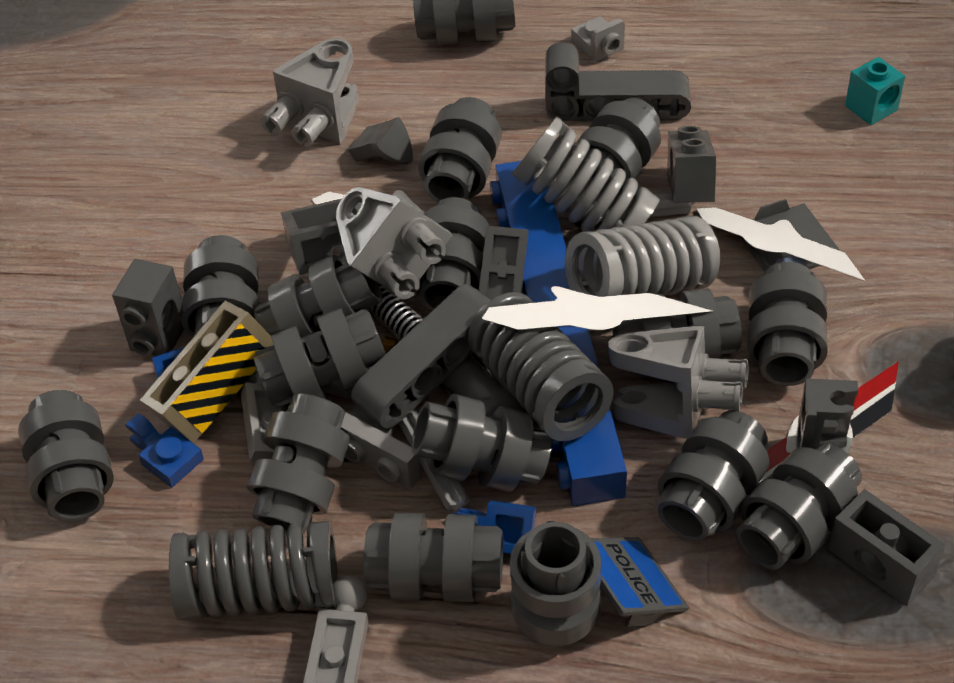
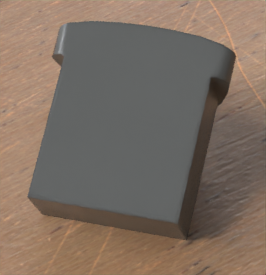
(384, 139)

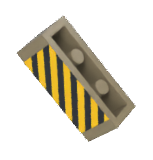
(208, 371)

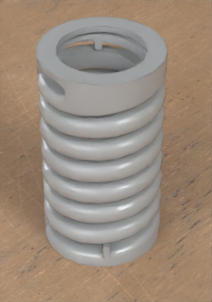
(585, 175)
(644, 258)

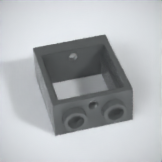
(313, 233)

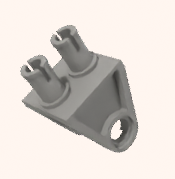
(311, 93)
(389, 239)
(695, 379)

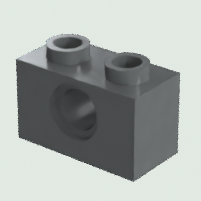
(691, 165)
(149, 307)
(886, 547)

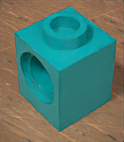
(874, 90)

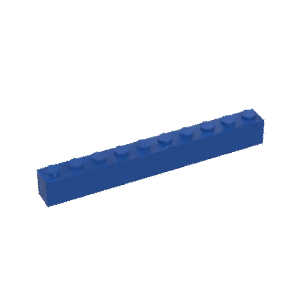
(592, 463)

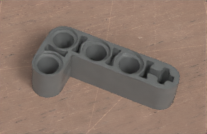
(583, 94)
(419, 359)

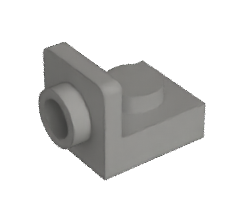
(599, 37)

